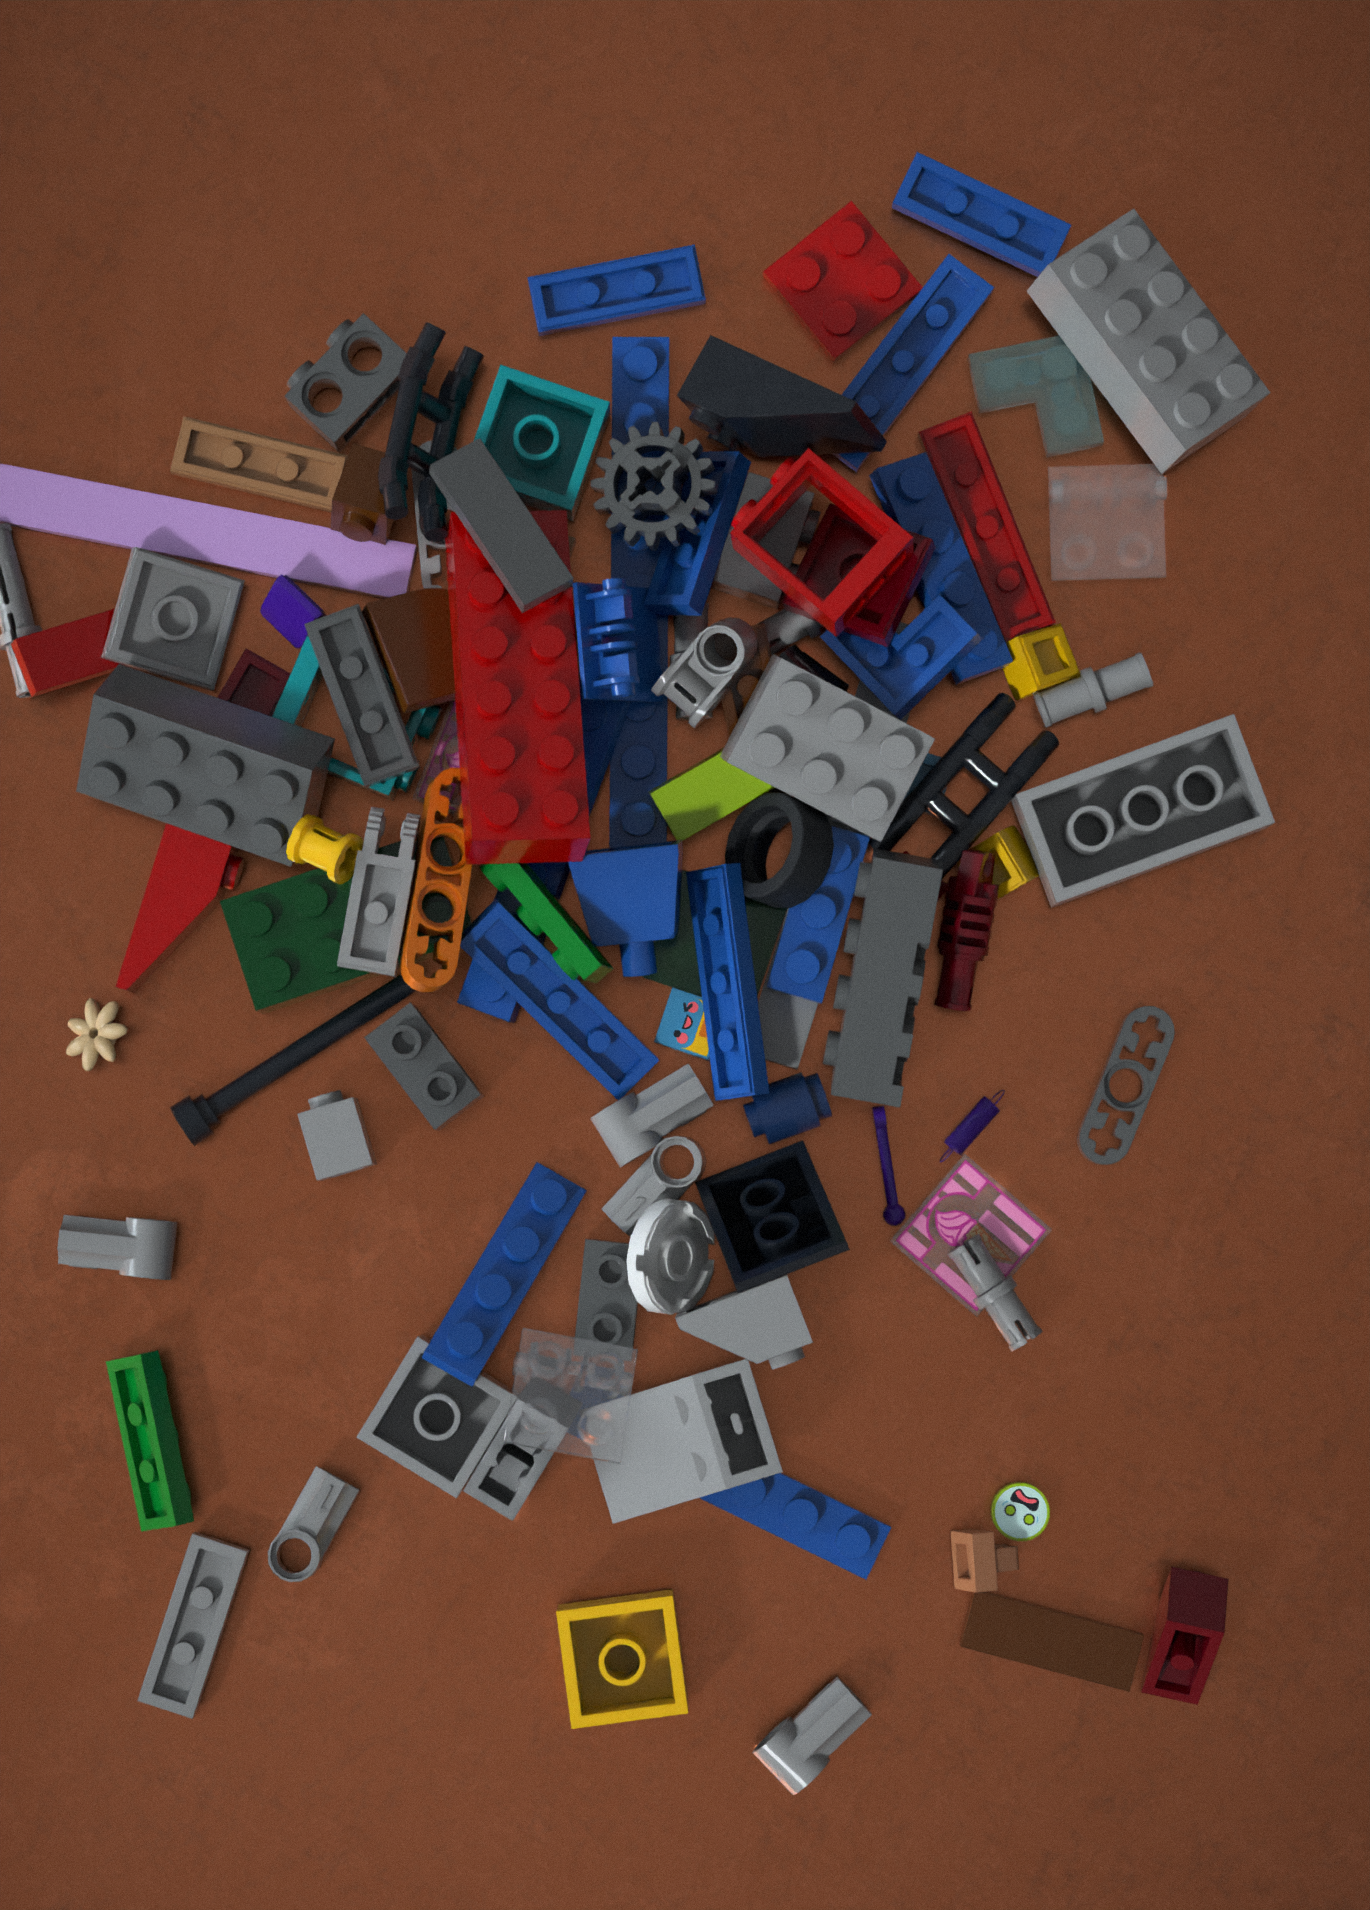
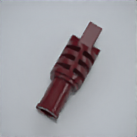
(966, 928)

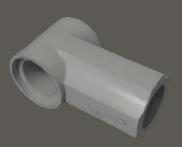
(641, 1120)
(653, 1183)
(133, 1246)
(314, 1520)
(801, 1745)

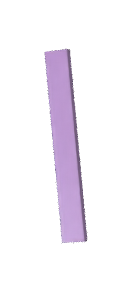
(203, 533)

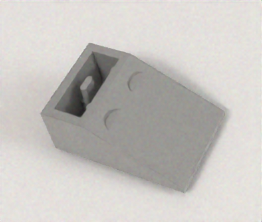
(690, 1442)

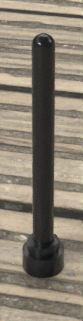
(201, 1114)

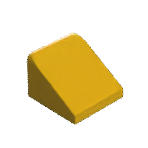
(1040, 661)
(1012, 860)

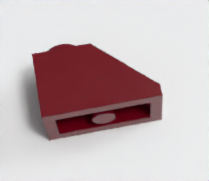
(1185, 1635)

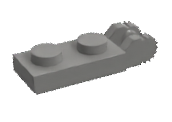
(379, 899)

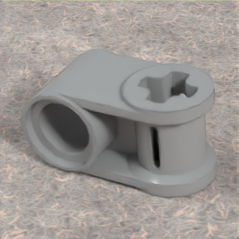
(702, 677)

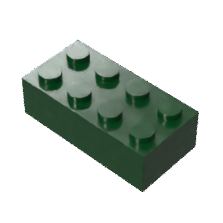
(294, 930)

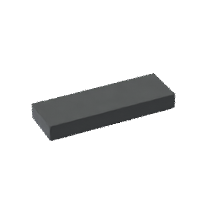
(501, 525)
(362, 696)

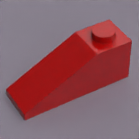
(180, 894)

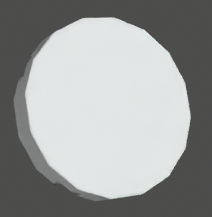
(670, 1256)

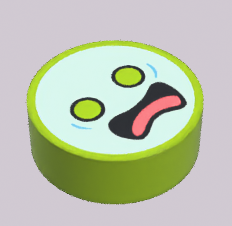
(1020, 1511)

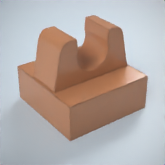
(979, 1559)

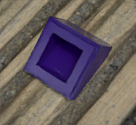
(289, 609)

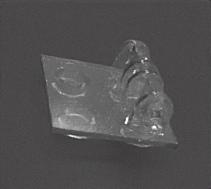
(1107, 522)
(570, 1395)

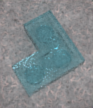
(1043, 374)

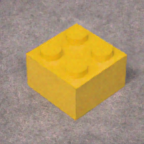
(622, 1659)

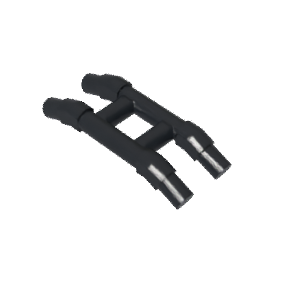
(442, 411)
(966, 754)

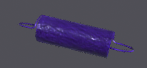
(972, 1125)

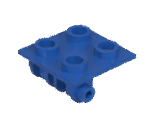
(616, 642)

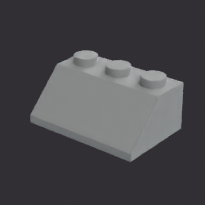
(753, 1323)

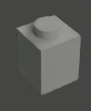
(336, 1136)

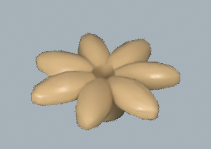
(96, 1033)

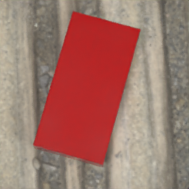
(64, 654)

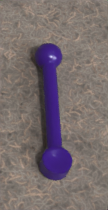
(893, 1213)

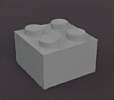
(436, 1420)

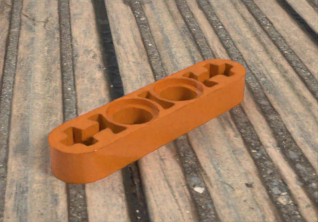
(435, 878)

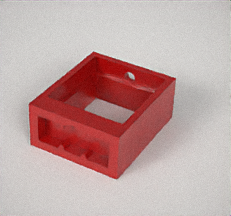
(863, 581)

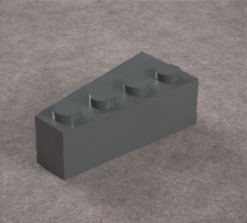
(884, 976)

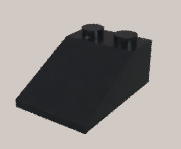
(770, 409)
(771, 1216)

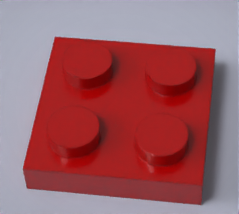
(842, 281)

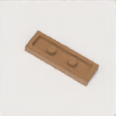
(257, 464)

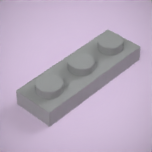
(193, 1625)

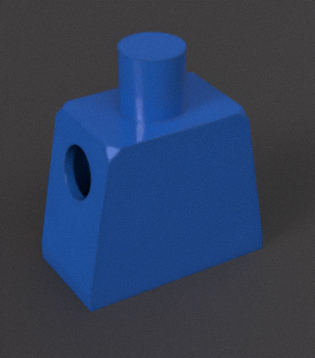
(631, 899)

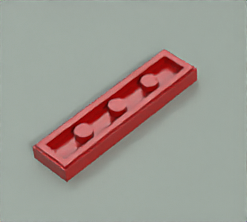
(987, 525)

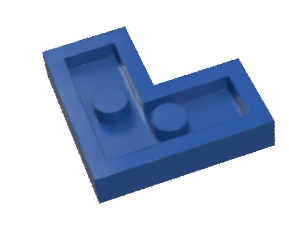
(914, 658)

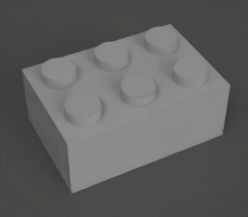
(826, 748)

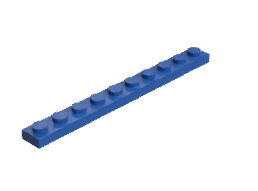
(640, 752)

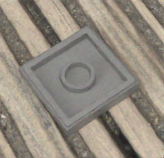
(172, 618)

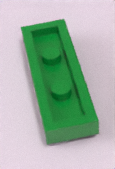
(544, 913)
(150, 1441)

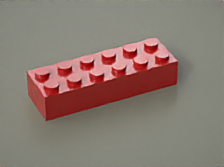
(516, 710)

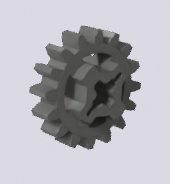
(638, 502)

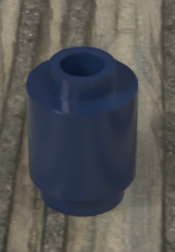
(789, 1108)

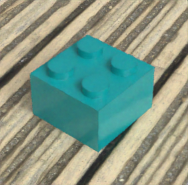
(543, 438)

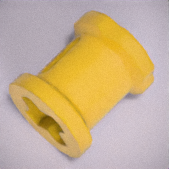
(324, 848)

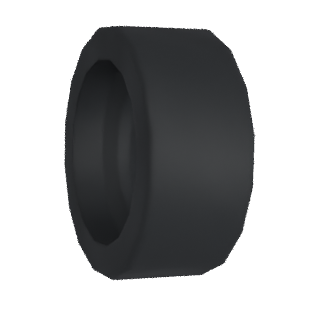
(808, 855)

